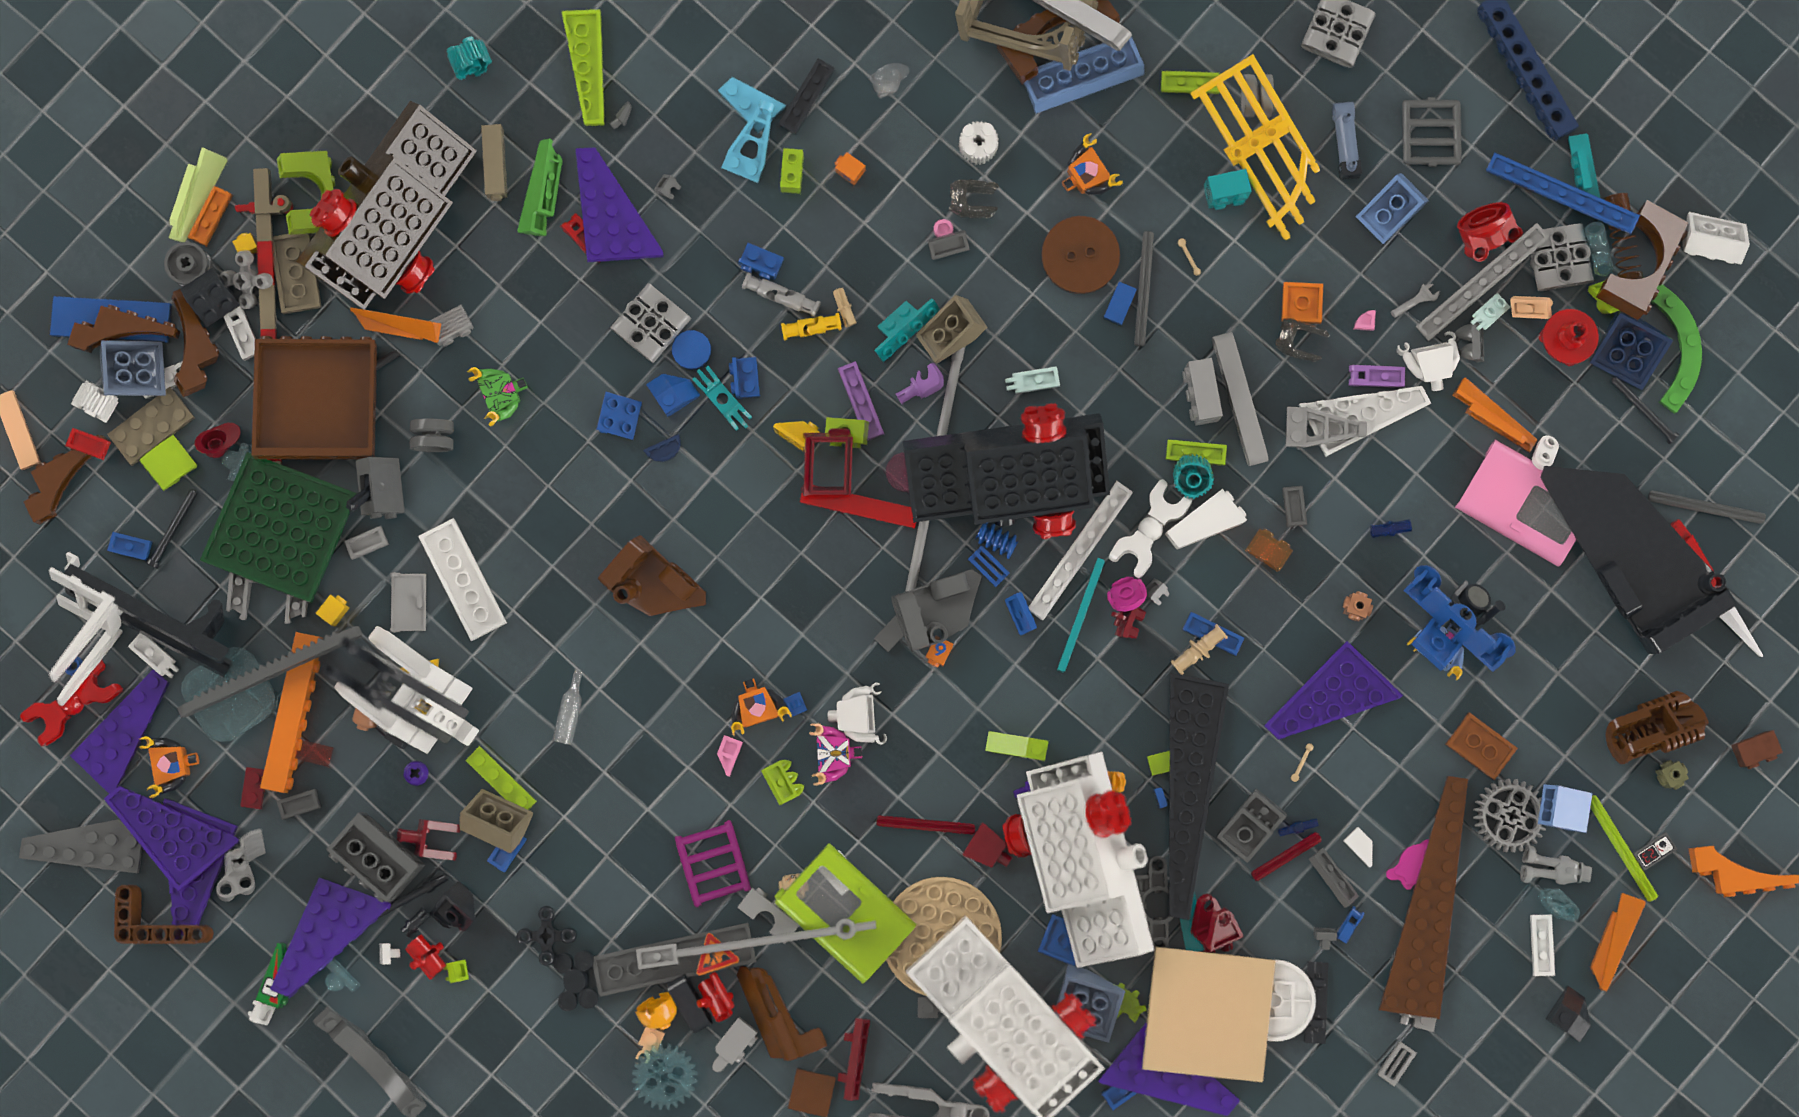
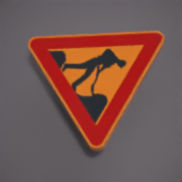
(716, 960)

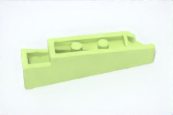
(194, 192)

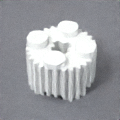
(978, 131)
(94, 401)

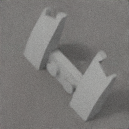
(239, 596)

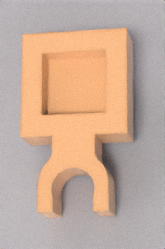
(649, 1038)

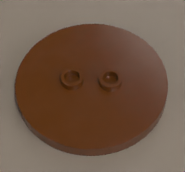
(1080, 254)

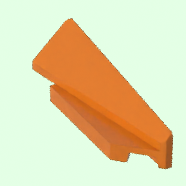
(1492, 415)
(1615, 939)

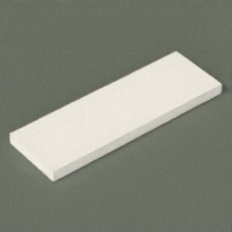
(462, 579)

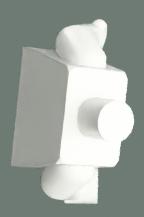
(1433, 361)
(856, 715)

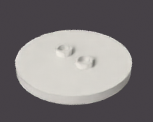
(1291, 1002)

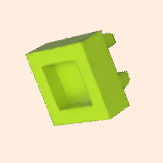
(457, 971)

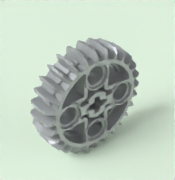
(1500, 811)

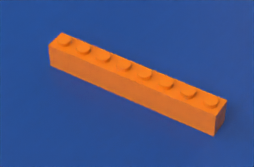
(290, 721)

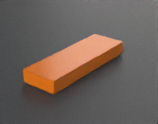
(210, 216)

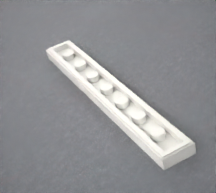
(1079, 550)

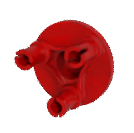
(1560, 339)

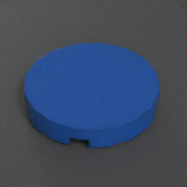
(691, 349)

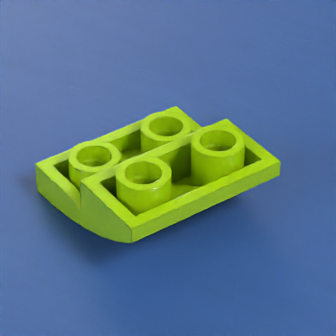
(168, 462)

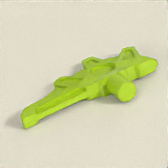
(1130, 1004)

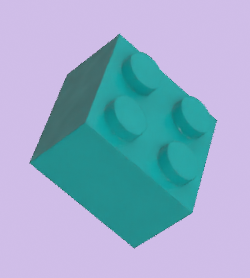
(1227, 189)

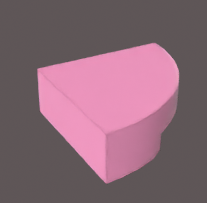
(1366, 321)

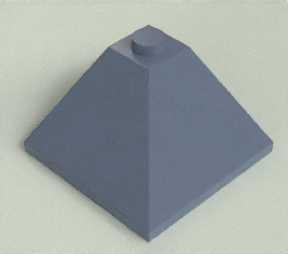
(132, 368)
(1097, 996)

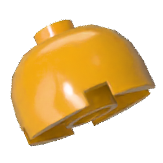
(657, 1012)

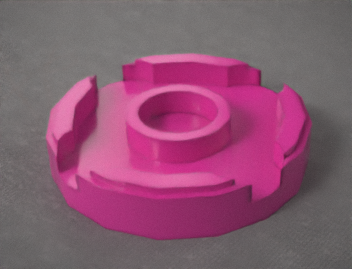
(1127, 594)

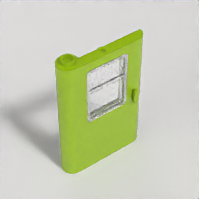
(830, 893)

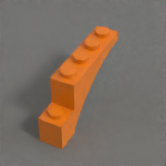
(1732, 877)

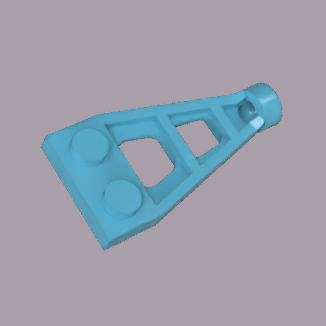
(742, 165)

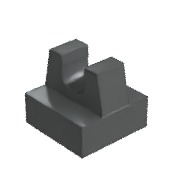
(665, 184)
(1155, 590)
(1324, 936)

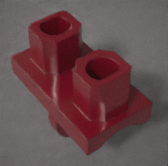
(1125, 620)

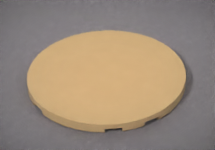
(935, 908)

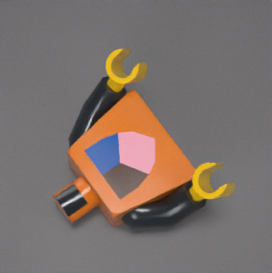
(1088, 171)
(756, 707)
(169, 764)

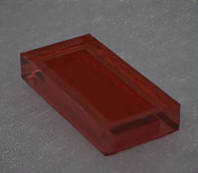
(315, 753)

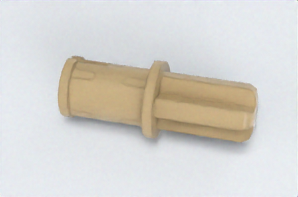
(844, 307)

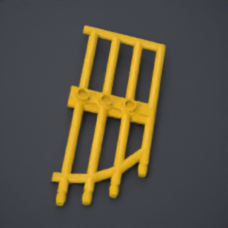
(1256, 140)

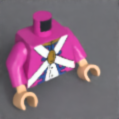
(833, 753)

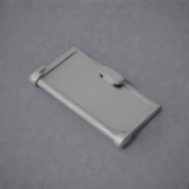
(407, 596)

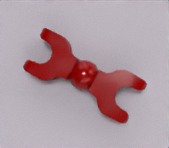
(57, 715)

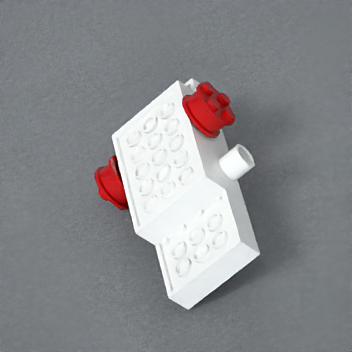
(1082, 859)
(1006, 1024)

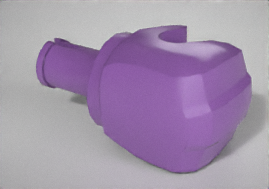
(923, 387)

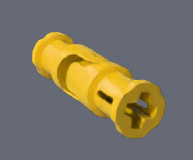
(815, 325)

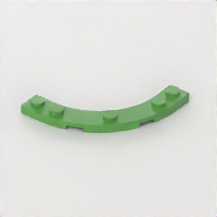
(1689, 344)

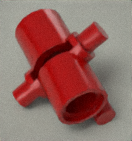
(426, 956)
(716, 998)

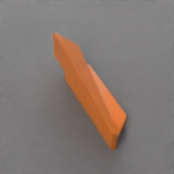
(398, 325)

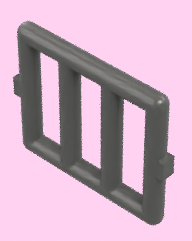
(1431, 102)

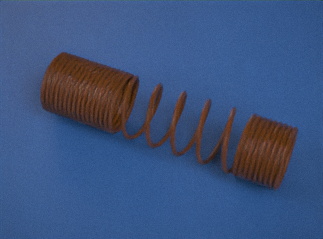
(1622, 200)

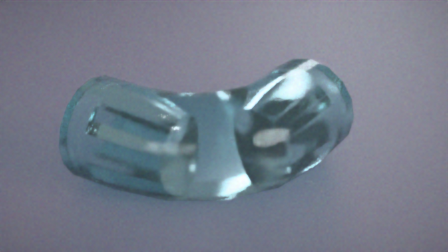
(1599, 248)

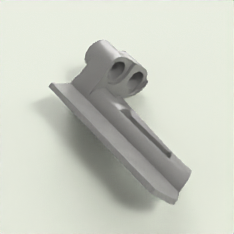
(251, 848)

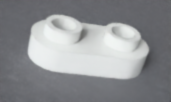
(1545, 452)

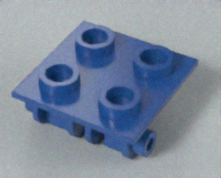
(619, 415)

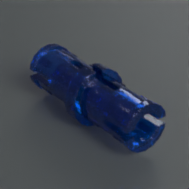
(1391, 528)

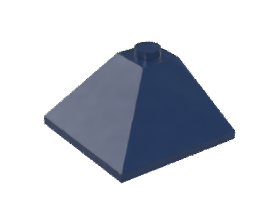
(1631, 349)

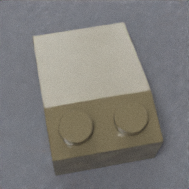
(951, 329)

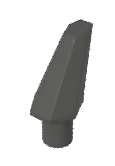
(622, 116)

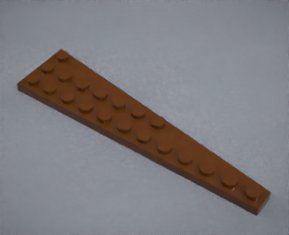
(1421, 956)

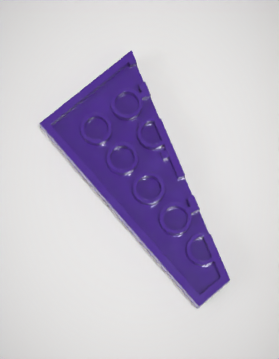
(115, 741)

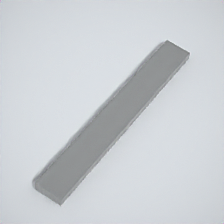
(1482, 282)

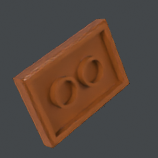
(1481, 746)

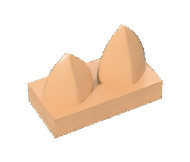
(1531, 307)

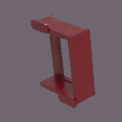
(833, 435)

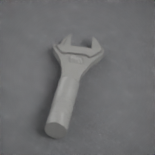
(1423, 295)

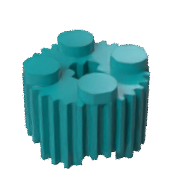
(469, 58)
(1190, 466)

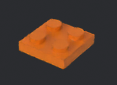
(1302, 302)

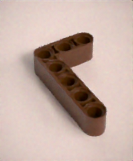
(154, 932)

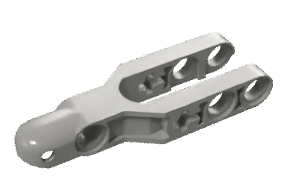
(946, 1108)

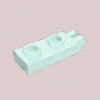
(1490, 312)
(1034, 380)

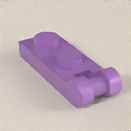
(1377, 376)

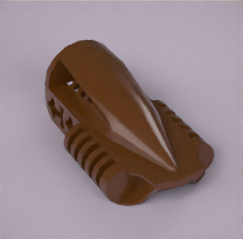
(1656, 725)

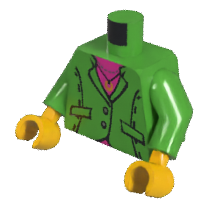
(499, 392)

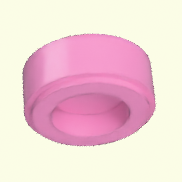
(943, 228)

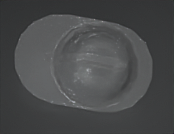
(888, 79)

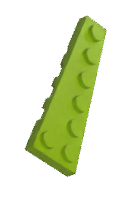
(585, 48)

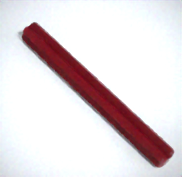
(922, 824)

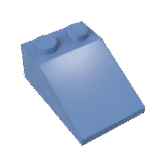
(1392, 208)

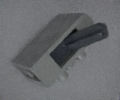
(378, 487)

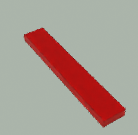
(863, 507)

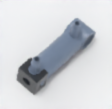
(1344, 117)

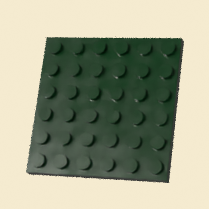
(278, 527)

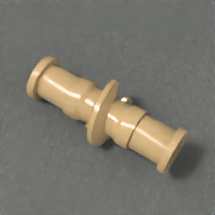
(1199, 649)

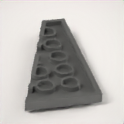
(97, 845)

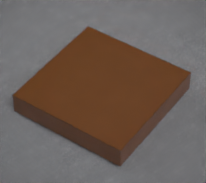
(811, 1092)

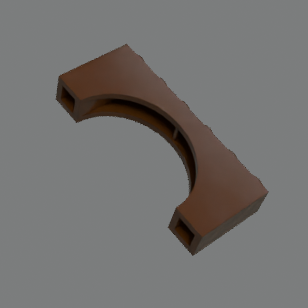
(1023, 63)

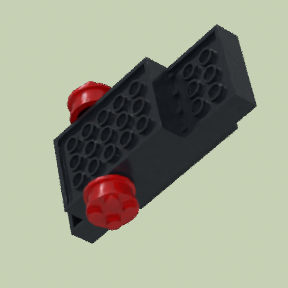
(1012, 471)

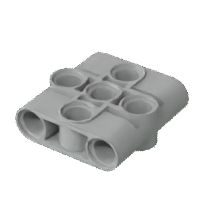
(1345, 46)
(1574, 267)
(647, 346)

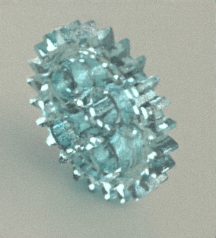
(657, 1093)

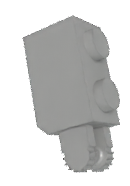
(733, 1043)

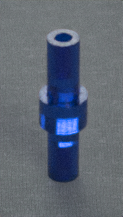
(1298, 827)

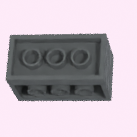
(388, 855)

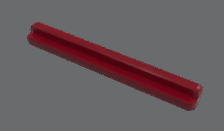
(1286, 856)

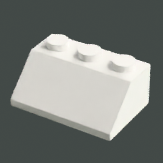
(1716, 238)

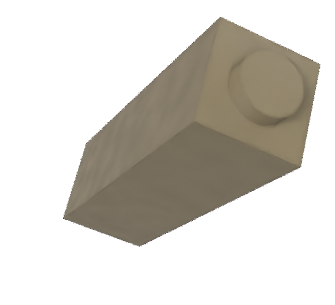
(494, 162)

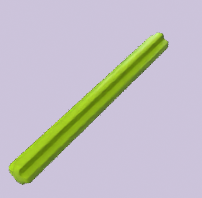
(1622, 849)

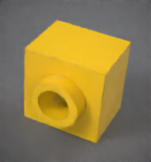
(246, 242)

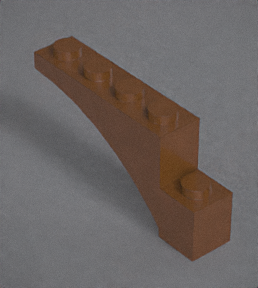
(113, 325)
(198, 349)
(52, 481)

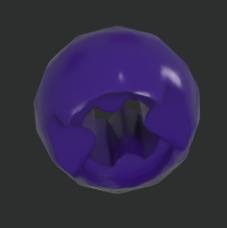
(415, 781)

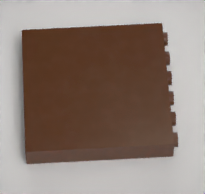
(314, 398)

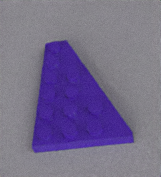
(609, 218)
(1336, 690)
(1180, 1088)

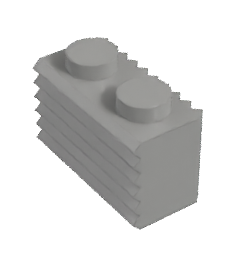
(453, 324)

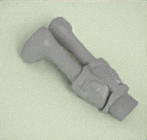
(1564, 870)

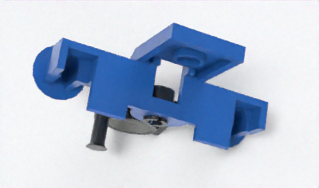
(1463, 612)

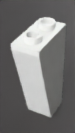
(1209, 519)

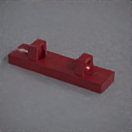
(856, 1061)

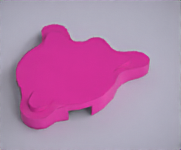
(1408, 865)

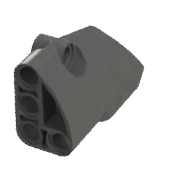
(938, 605)

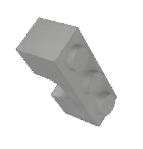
(756, 902)

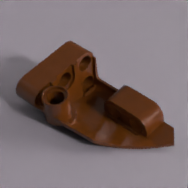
(650, 580)

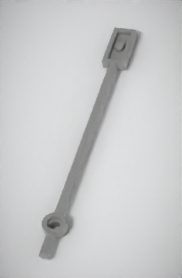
(670, 955)

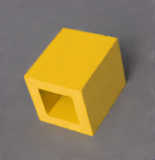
(333, 609)

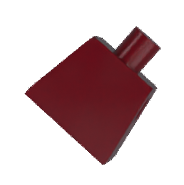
(987, 848)

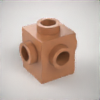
(1351, 609)

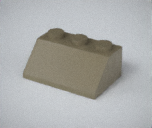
(495, 820)

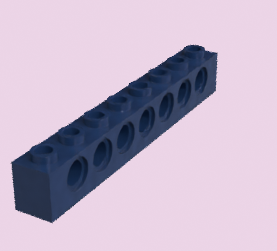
(1537, 70)

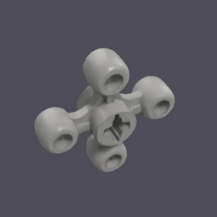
(246, 279)

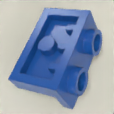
(760, 261)
(745, 377)

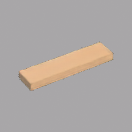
(18, 431)

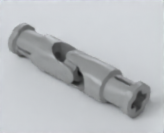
(784, 296)

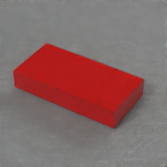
(88, 443)

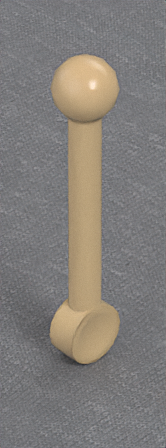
(1181, 243)
(1294, 777)

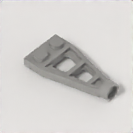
(1297, 427)

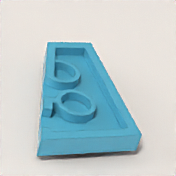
(747, 99)

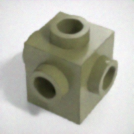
(1665, 774)

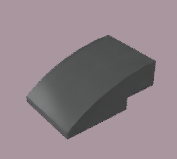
(1251, 825)

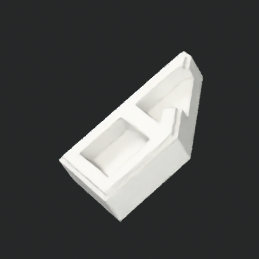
(1360, 845)

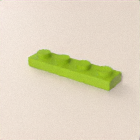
(500, 779)

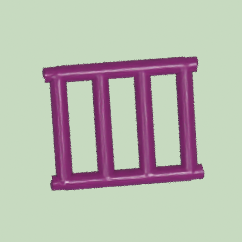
(693, 879)

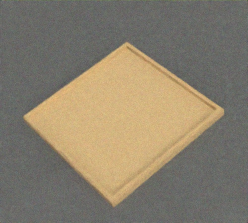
(1208, 1014)

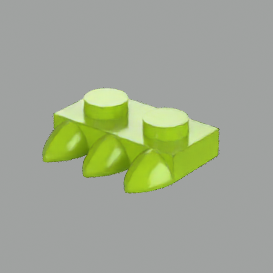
(781, 782)

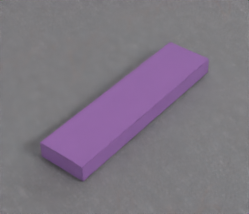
(860, 398)

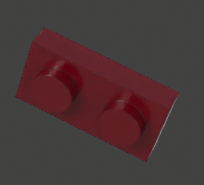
(252, 793)

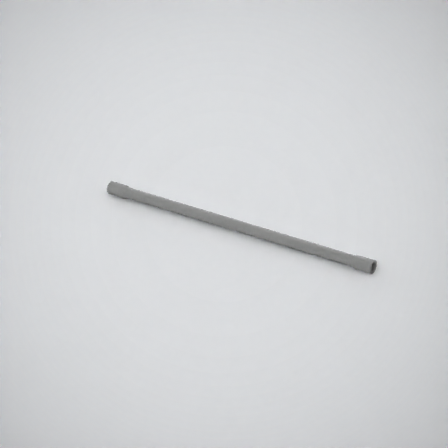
(956, 360)

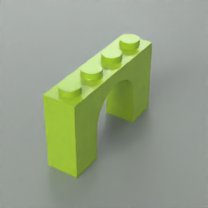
(310, 165)

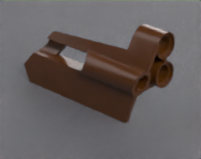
(776, 1027)

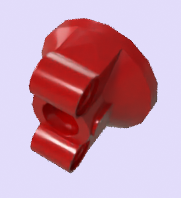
(1487, 229)

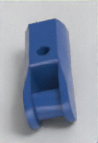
(1347, 928)

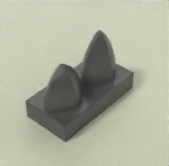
(1474, 350)

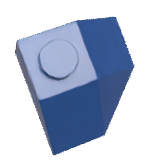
(672, 392)

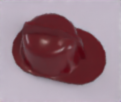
(217, 440)

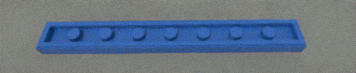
(1563, 193)

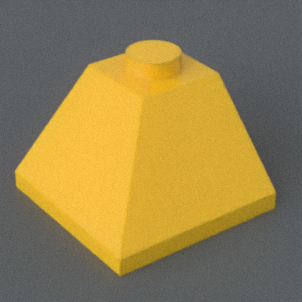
(794, 432)

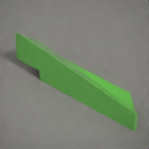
(541, 191)

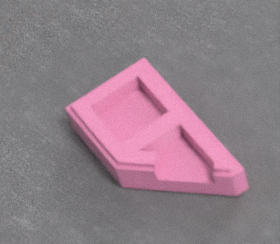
(728, 753)

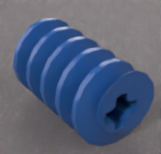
(997, 539)

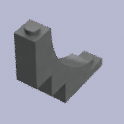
(373, 1060)

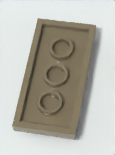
(296, 285)
(151, 426)

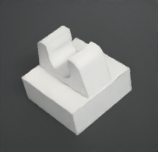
(387, 953)
(261, 1013)

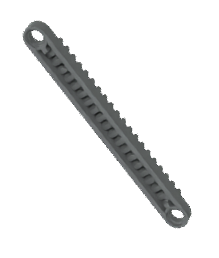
(267, 672)

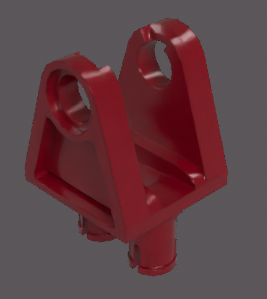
(419, 836)
(1214, 928)

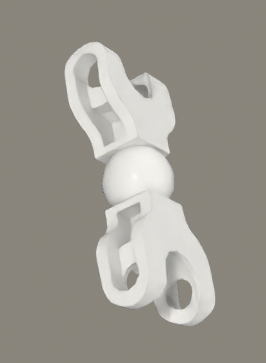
(1150, 529)

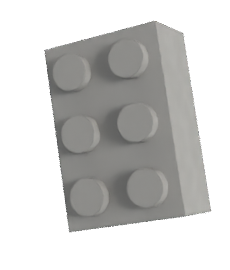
(1202, 391)

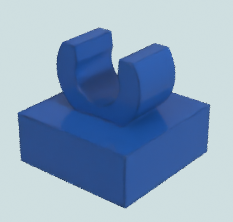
(795, 704)

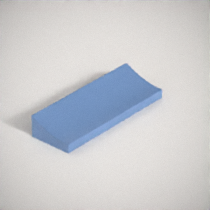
(1095, 70)

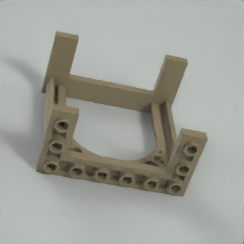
(1064, 51)

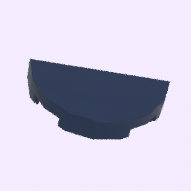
(664, 450)

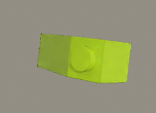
(1017, 746)

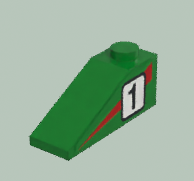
(265, 995)

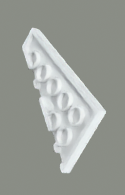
(1376, 409)

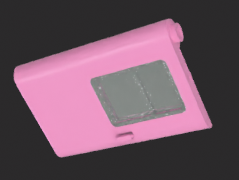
(1516, 504)

